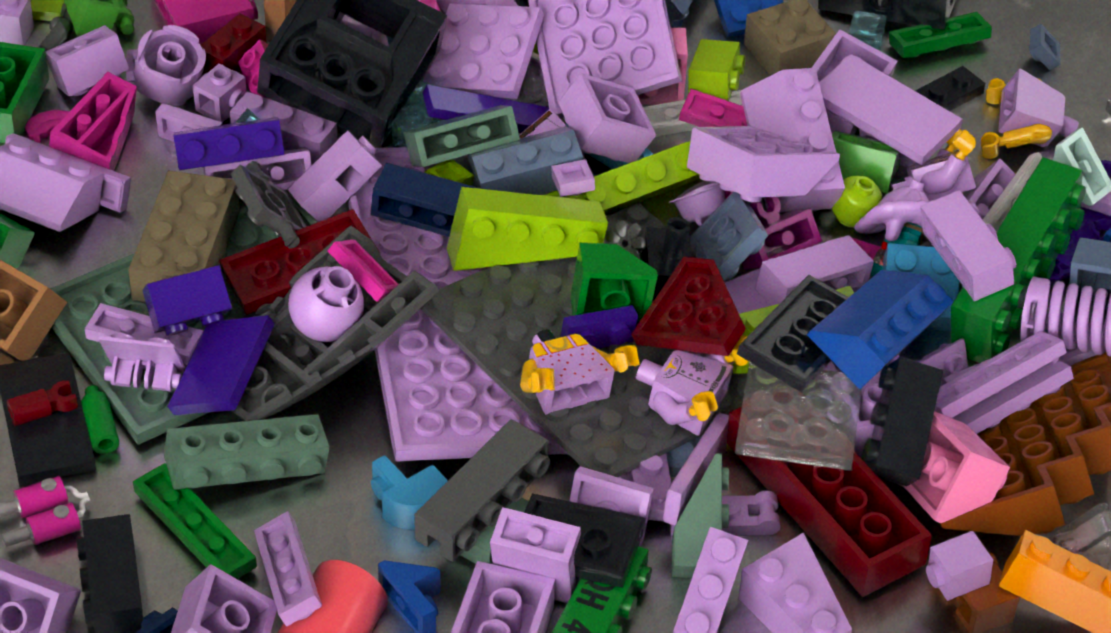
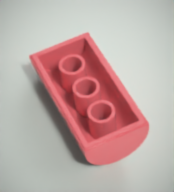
(349, 600)

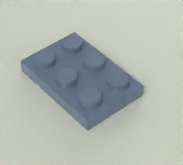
(729, 235)

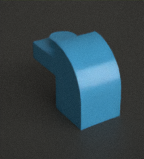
(400, 495)

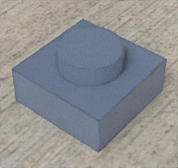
(1044, 47)

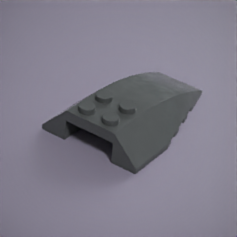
(299, 366)

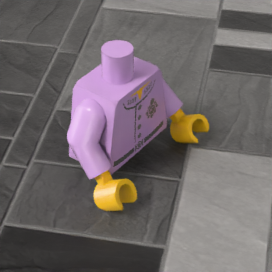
(689, 386)

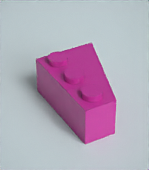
(98, 123)

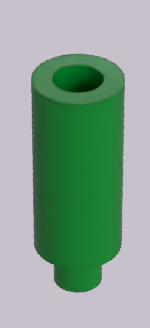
(99, 420)

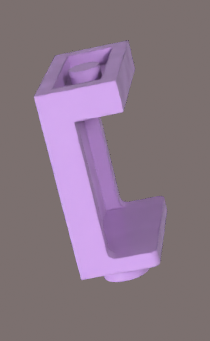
(537, 547)

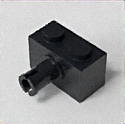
(666, 249)

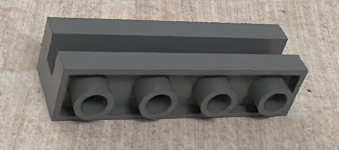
(481, 488)

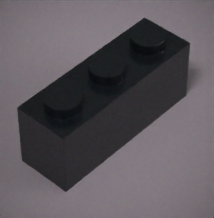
(902, 420)
(110, 575)

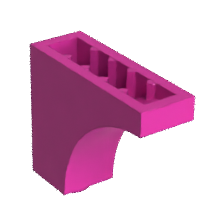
(204, 16)

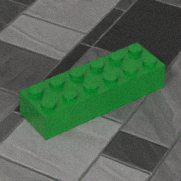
(1035, 233)

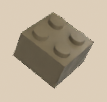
(787, 36)

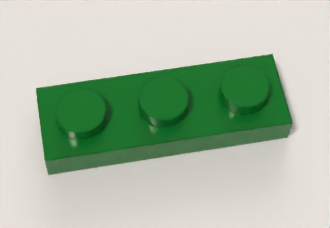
(923, 39)

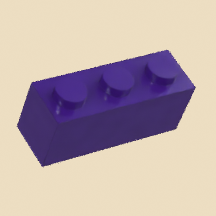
(228, 143)

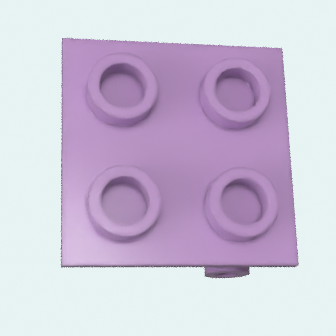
(151, 355)

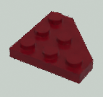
(692, 312)

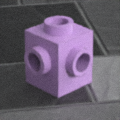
(218, 92)

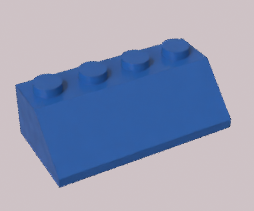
(879, 322)

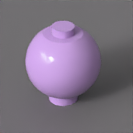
(325, 303)

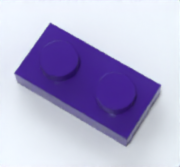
(603, 327)

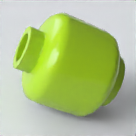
(856, 200)

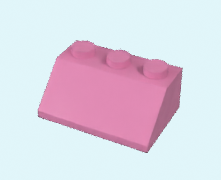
(956, 471)

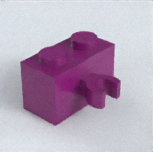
(786, 232)

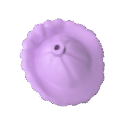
(894, 211)

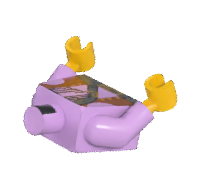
(945, 172)

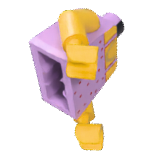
(1028, 114)
(571, 371)

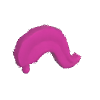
(43, 123)

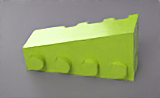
(520, 228)

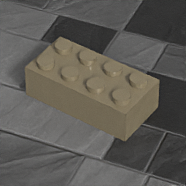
(185, 229)

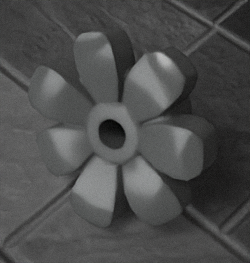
(628, 238)

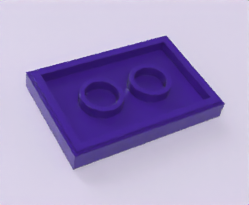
(221, 366)

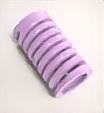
(1082, 333)

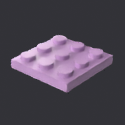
(486, 49)

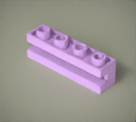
(1006, 383)

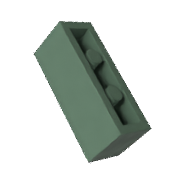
(461, 136)

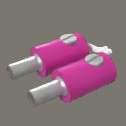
(42, 524)

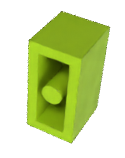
(716, 68)

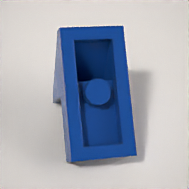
(411, 592)

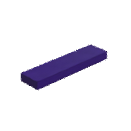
(452, 103)

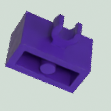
(187, 300)

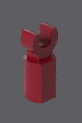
(41, 403)

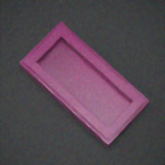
(363, 268)

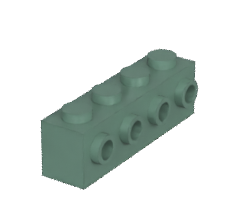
(246, 451)

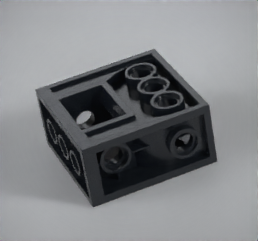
(345, 74)

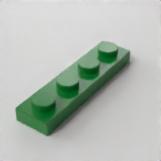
(194, 523)

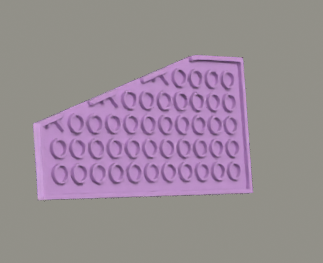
(431, 389)

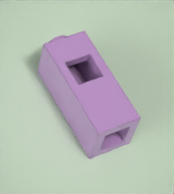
(335, 176)

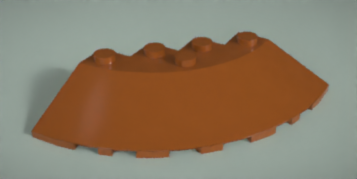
(1049, 455)

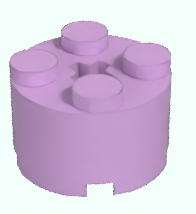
(169, 64)

